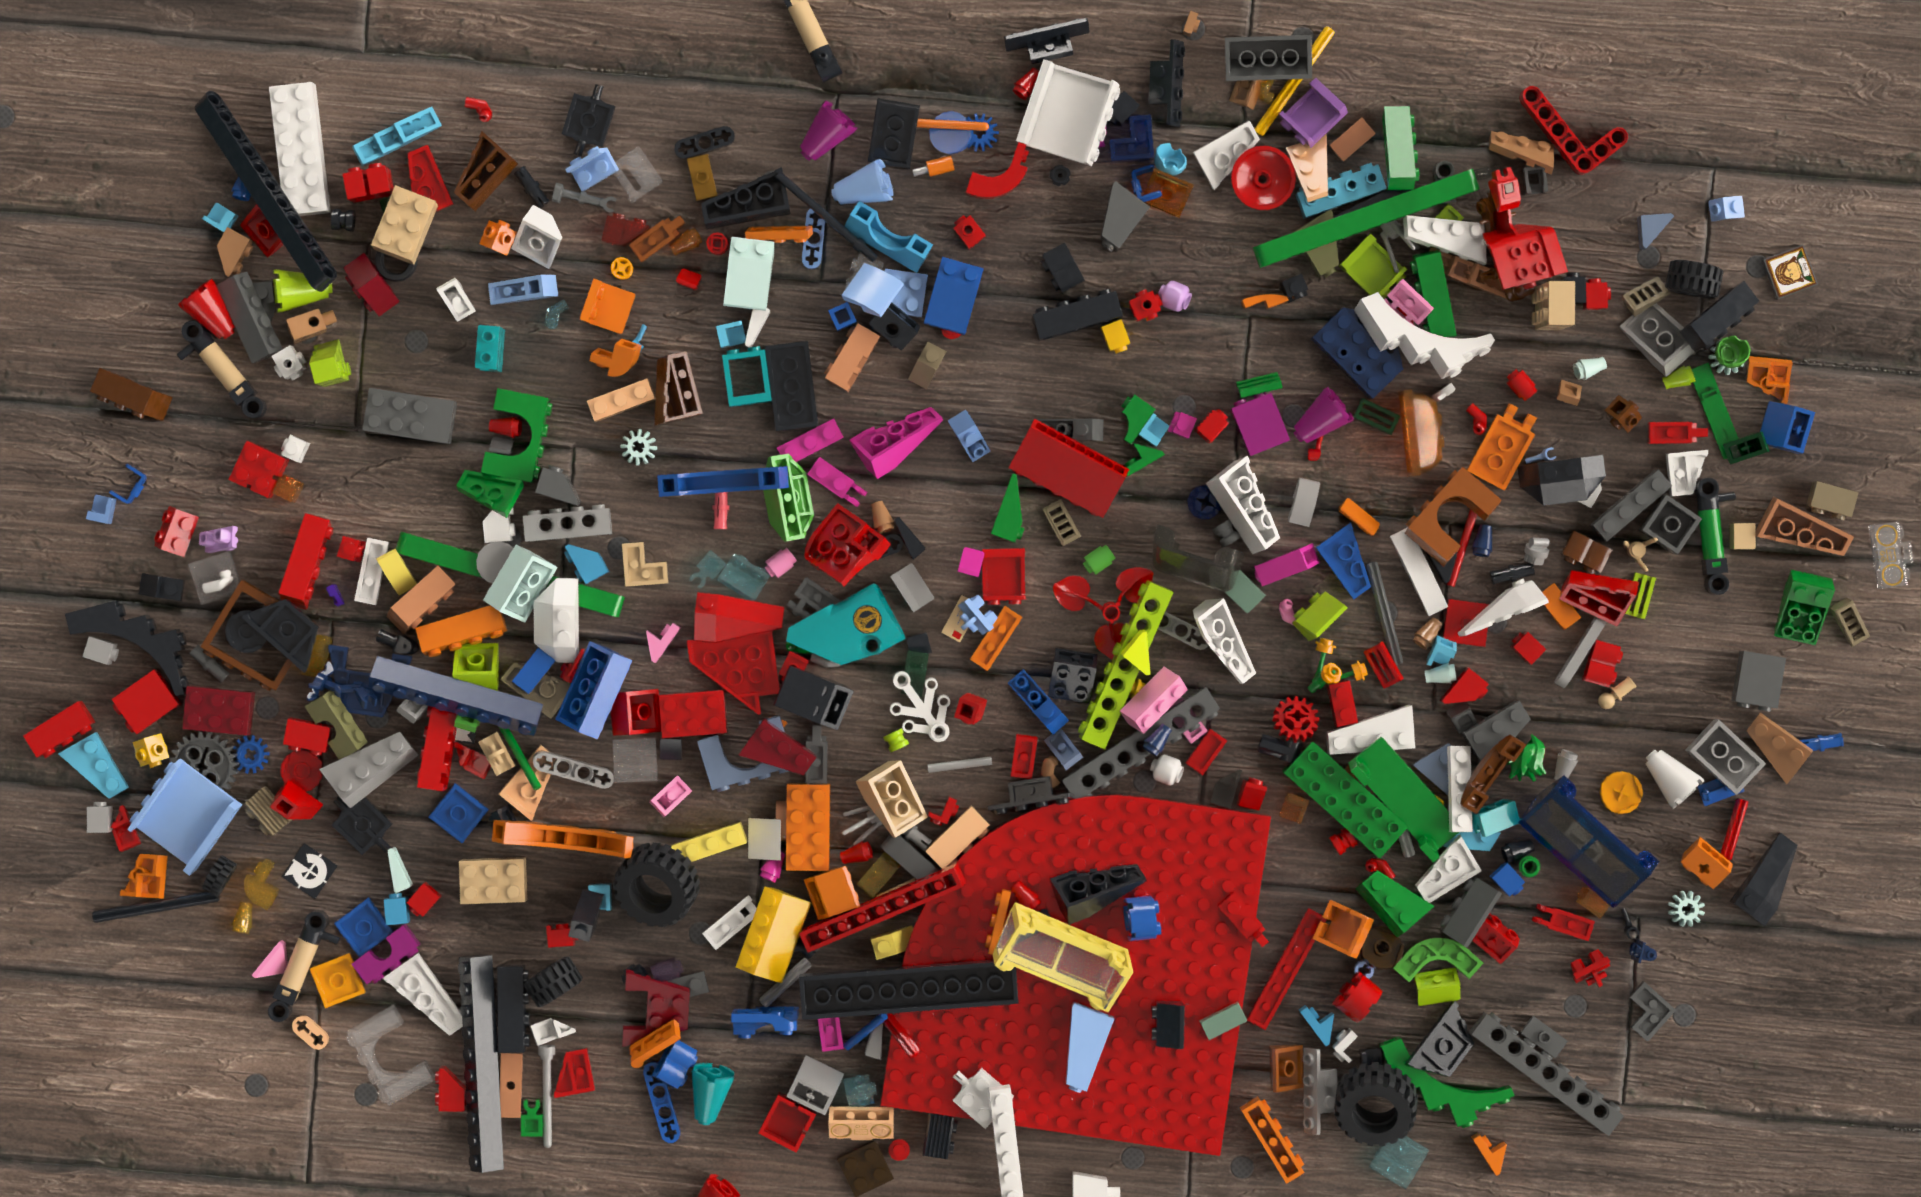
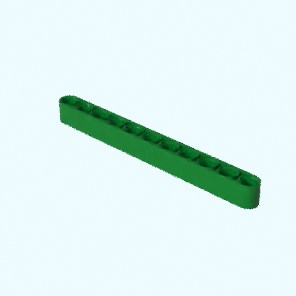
(1366, 218)
(465, 562)

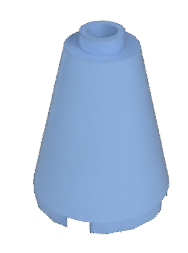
(864, 185)

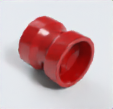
(720, 244)
(1343, 841)

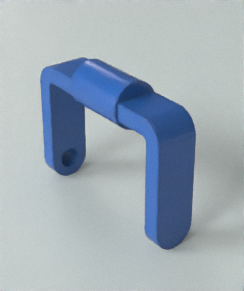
(1137, 187)
(136, 489)

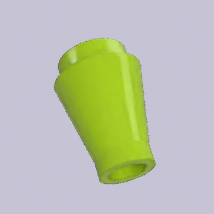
(1681, 377)

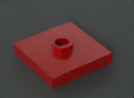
(1458, 616)

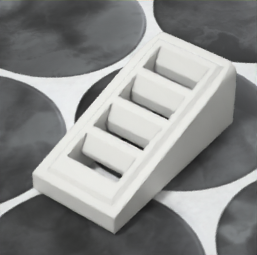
(757, 320)

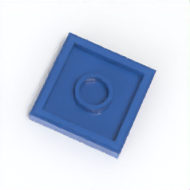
(458, 813)
(364, 927)

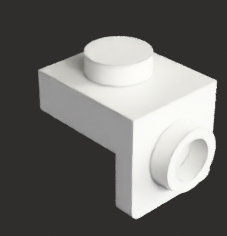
(1344, 1039)

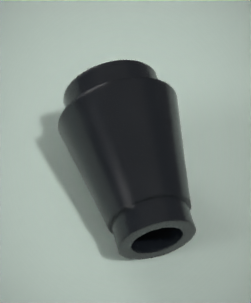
(1516, 850)

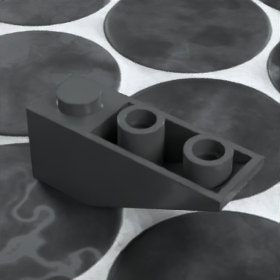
(1078, 428)

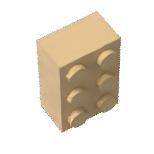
(404, 225)
(493, 880)

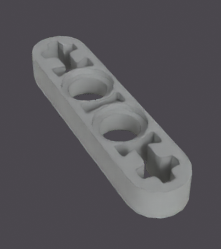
(1173, 622)
(1580, 652)
(574, 766)

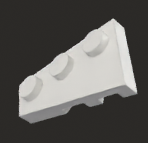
(1221, 154)
(1448, 871)

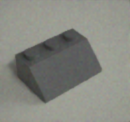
(1470, 911)

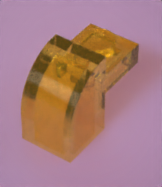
(257, 889)

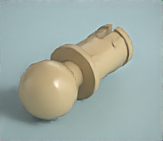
(1607, 700)

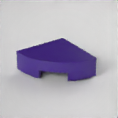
(334, 592)

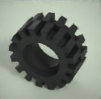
(219, 876)

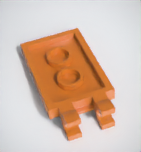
(1502, 448)

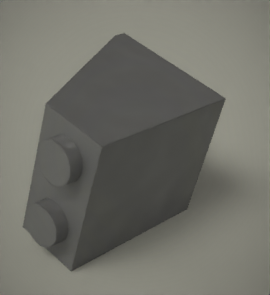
(1121, 216)

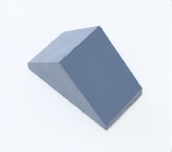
(1650, 226)

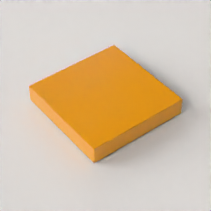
(337, 980)

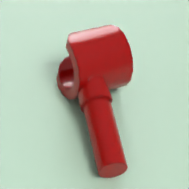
(1314, 454)

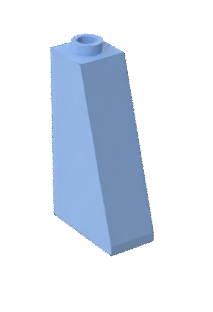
(1086, 1041)

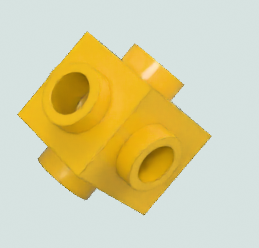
(151, 750)

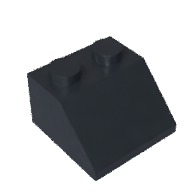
(1169, 1024)

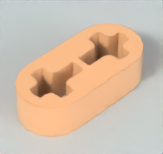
(314, 1028)

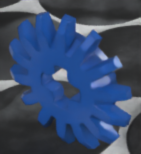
(986, 138)
(259, 756)

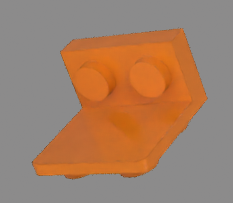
(607, 306)

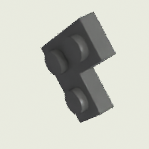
(1655, 1012)

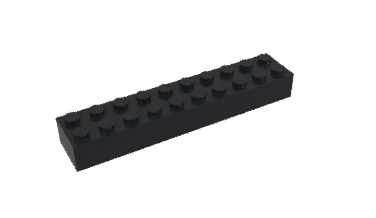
(906, 989)

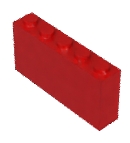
(1068, 468)

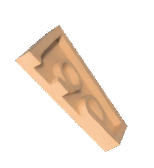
(1311, 168)
(519, 790)

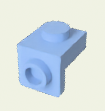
(1726, 208)

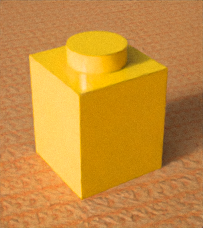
(1115, 336)

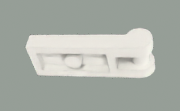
(730, 923)

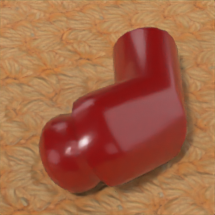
(1381, 865)

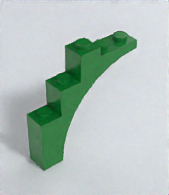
(1435, 1094)

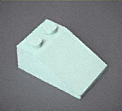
(749, 273)

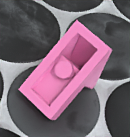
(658, 646)
(670, 796)

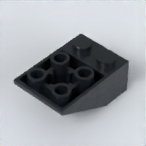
(813, 697)

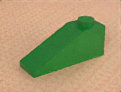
(1009, 517)

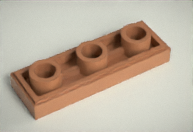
(511, 1098)

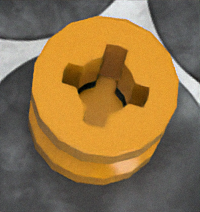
(619, 265)

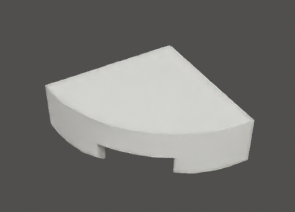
(1445, 391)

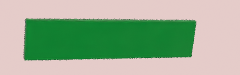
(1714, 406)

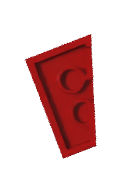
(426, 177)

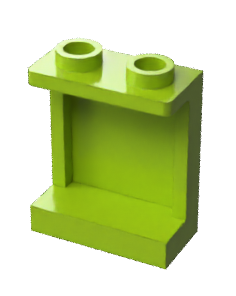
(1372, 268)

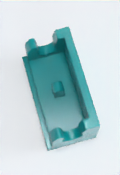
(1495, 817)

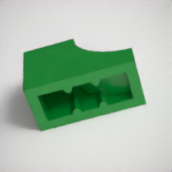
(1137, 414)

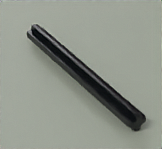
(153, 906)

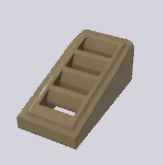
(1643, 305)
(1070, 538)
(1848, 604)

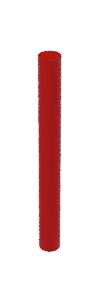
(1464, 543)

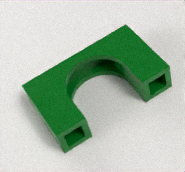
(535, 411)

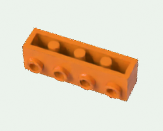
(460, 630)
(1272, 1140)

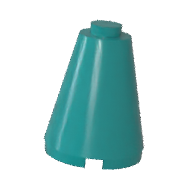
(710, 1090)

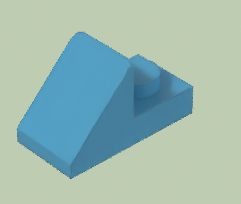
(1321, 1028)

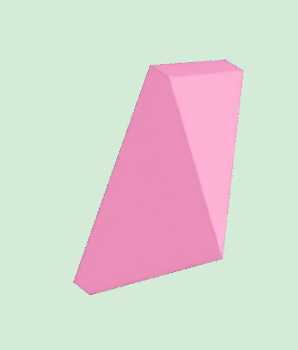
(274, 963)

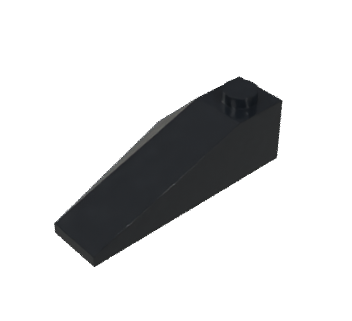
(1764, 886)
(1089, 892)

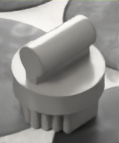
(1536, 551)

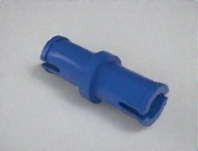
(1823, 742)

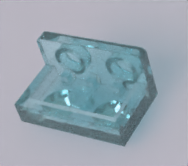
(743, 577)

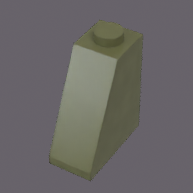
(1323, 258)

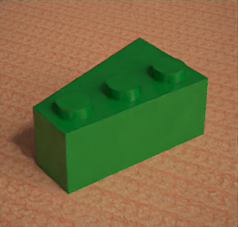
(1393, 902)

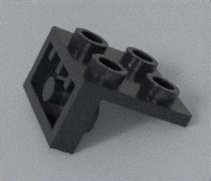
(1073, 675)

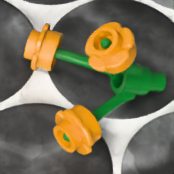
(1331, 672)

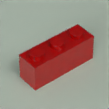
(60, 730)

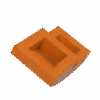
(1269, 300)

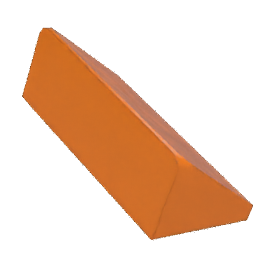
(1359, 517)

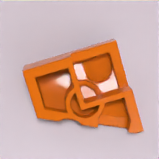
(1770, 375)
(147, 877)

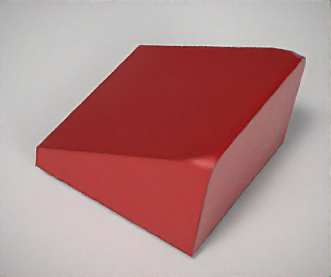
(688, 279)

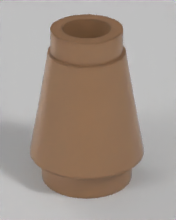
(881, 517)
(1427, 634)

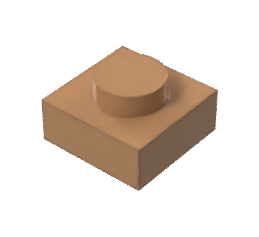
(1191, 24)
(1569, 392)

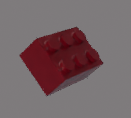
(218, 710)

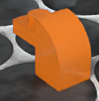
(620, 360)

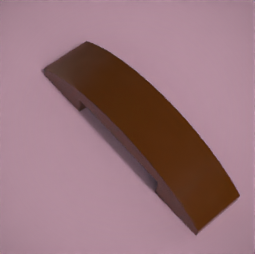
(1488, 770)

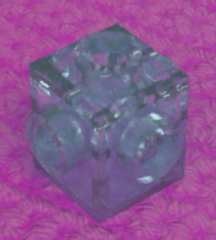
(859, 1090)

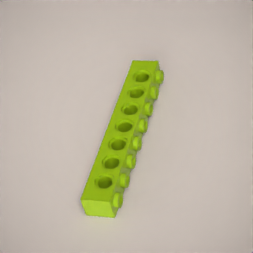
(1153, 617)

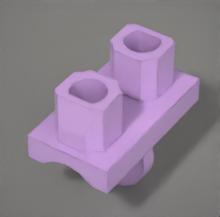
(219, 539)

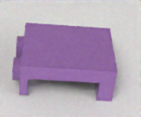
(1313, 114)

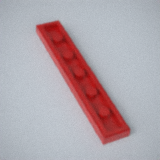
(1285, 970)

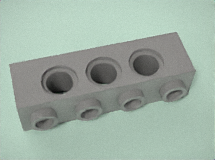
(533, 521)

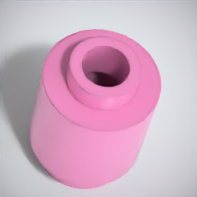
(780, 563)

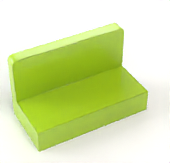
(1437, 986)

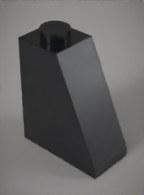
(586, 915)

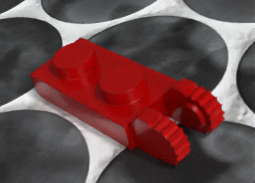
(1566, 922)

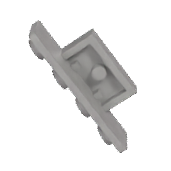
(1319, 1091)

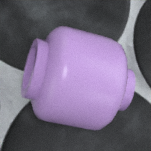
(1175, 296)

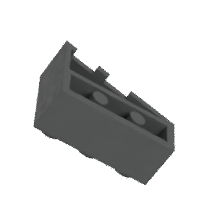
(1494, 728)

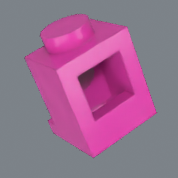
(1182, 425)

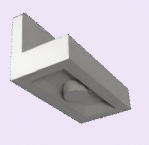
(912, 587)

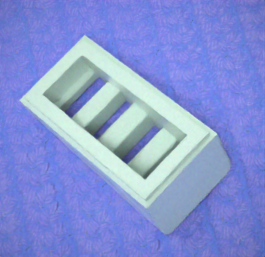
(400, 876)

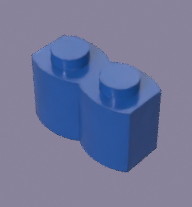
(674, 1064)

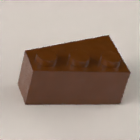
(675, 390)

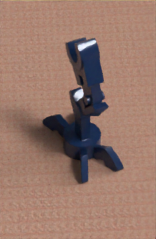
(324, 681)

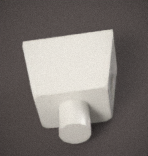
(1092, 1186)

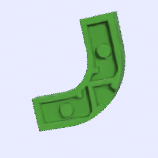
(1437, 949)

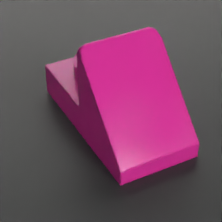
(971, 561)

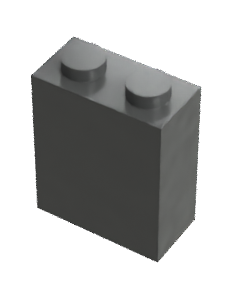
(1758, 680)

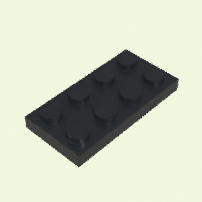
(791, 386)

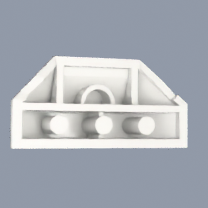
(558, 620)

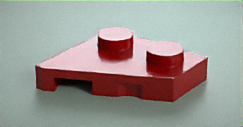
(575, 1074)

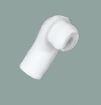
(218, 585)

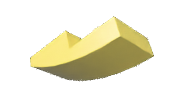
(396, 571)

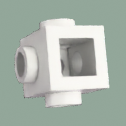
(282, 359)

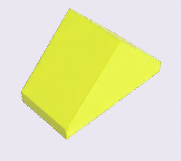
(1137, 652)

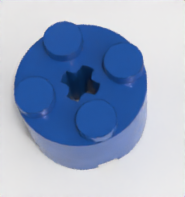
(1141, 918)

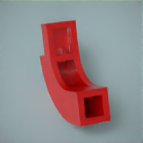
(994, 187)

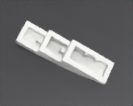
(1419, 572)

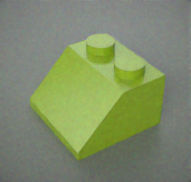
(1318, 615)

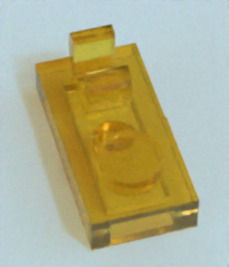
(878, 874)

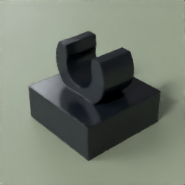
(504, 813)

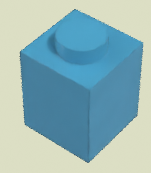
(396, 909)

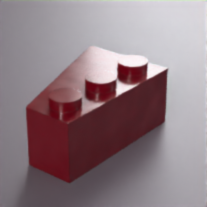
(777, 749)

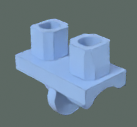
(974, 618)

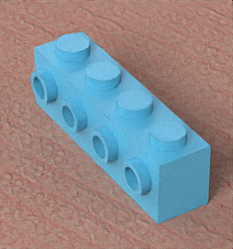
(1344, 190)

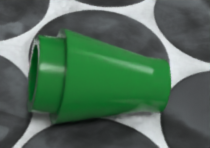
(1534, 867)

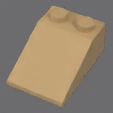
(892, 797)

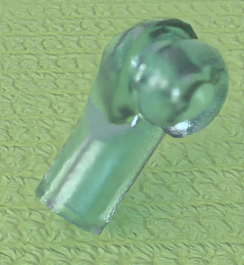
(553, 312)

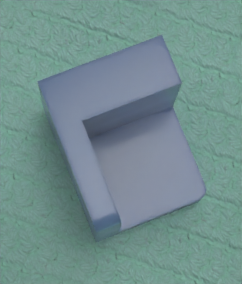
(102, 509)

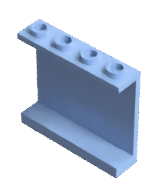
(185, 814)

